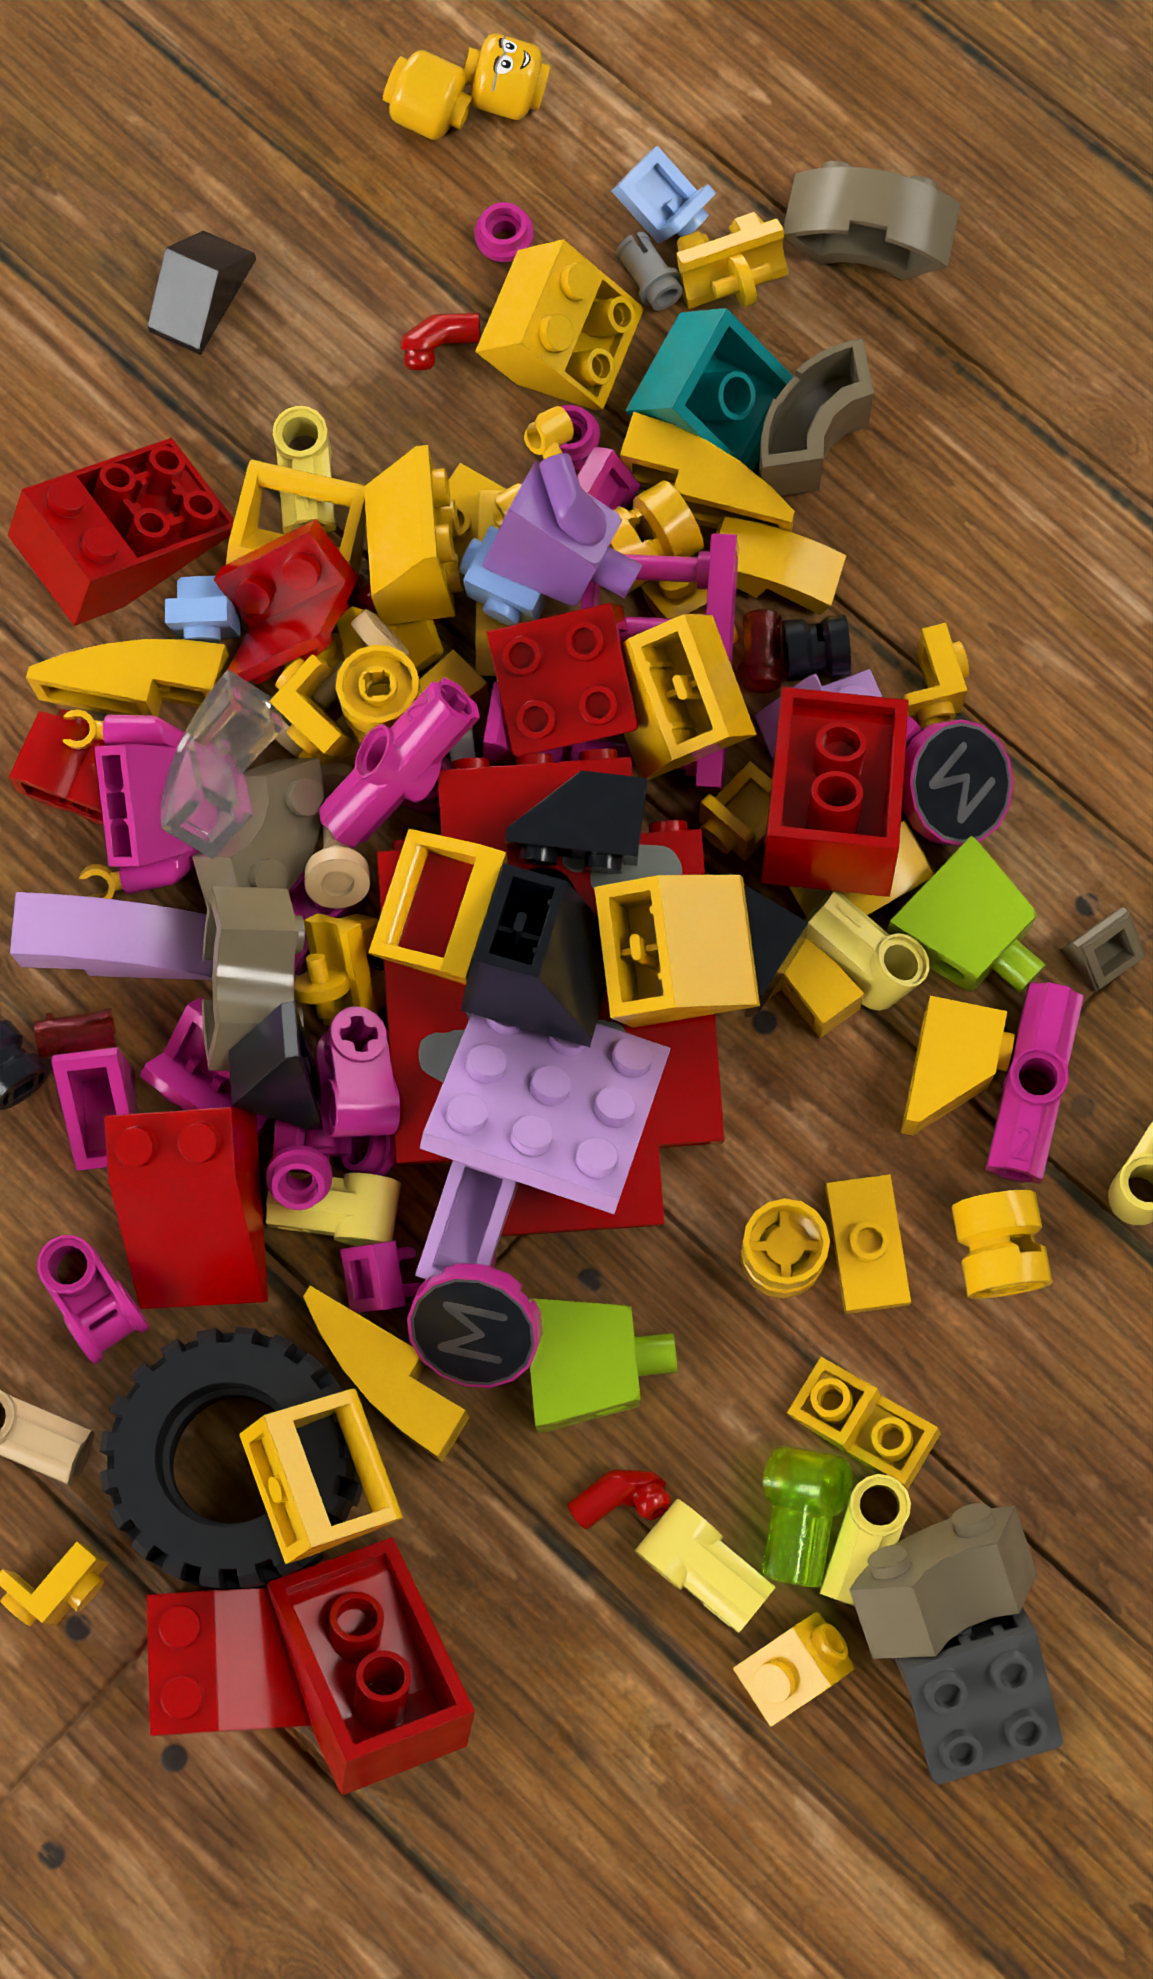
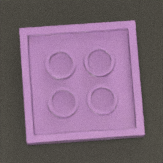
(547, 1108)

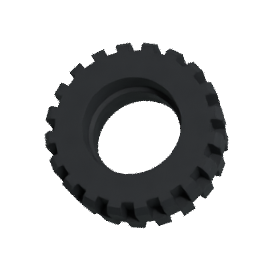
(148, 1433)

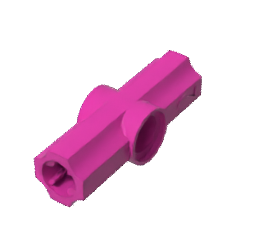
(398, 762)
(1025, 1119)

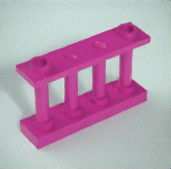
(710, 571)

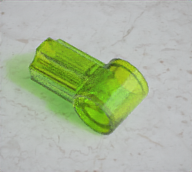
(805, 1496)

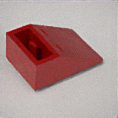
(117, 528)

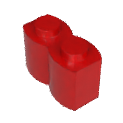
(54, 771)

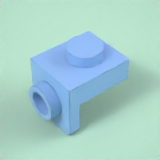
(662, 197)
(502, 597)
(201, 611)

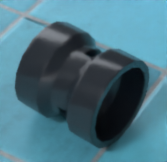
(816, 647)
(19, 1071)

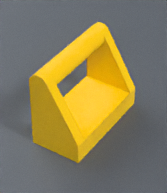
(248, 537)
(471, 915)
(289, 1485)

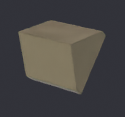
(1106, 949)

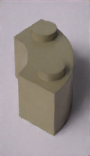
(871, 219)
(811, 414)
(279, 836)
(253, 952)
(943, 1581)

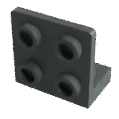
(982, 1699)

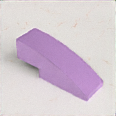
(108, 937)
(467, 1219)

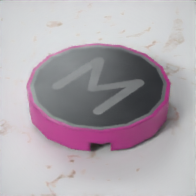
(956, 782)
(474, 1325)

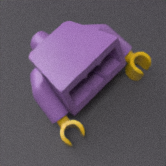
(552, 529)

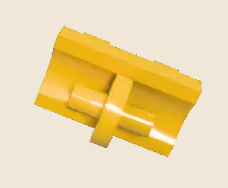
(731, 263)
(339, 966)

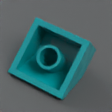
(713, 382)

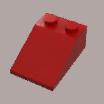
(836, 792)
(189, 1205)
(219, 1664)
(370, 1666)

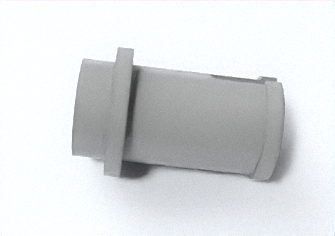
(656, 281)

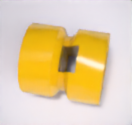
(664, 524)
(375, 688)
(1001, 1244)
(784, 1248)

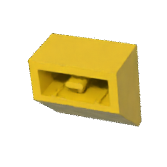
(560, 326)
(412, 541)
(682, 695)
(676, 947)

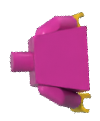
(131, 789)

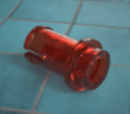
(762, 665)
(75, 1033)

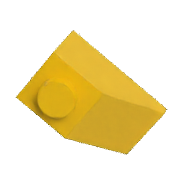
(954, 1059)

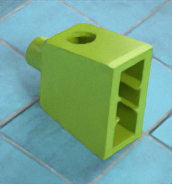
(972, 922)
(591, 1362)

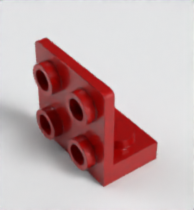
(288, 598)
(564, 679)

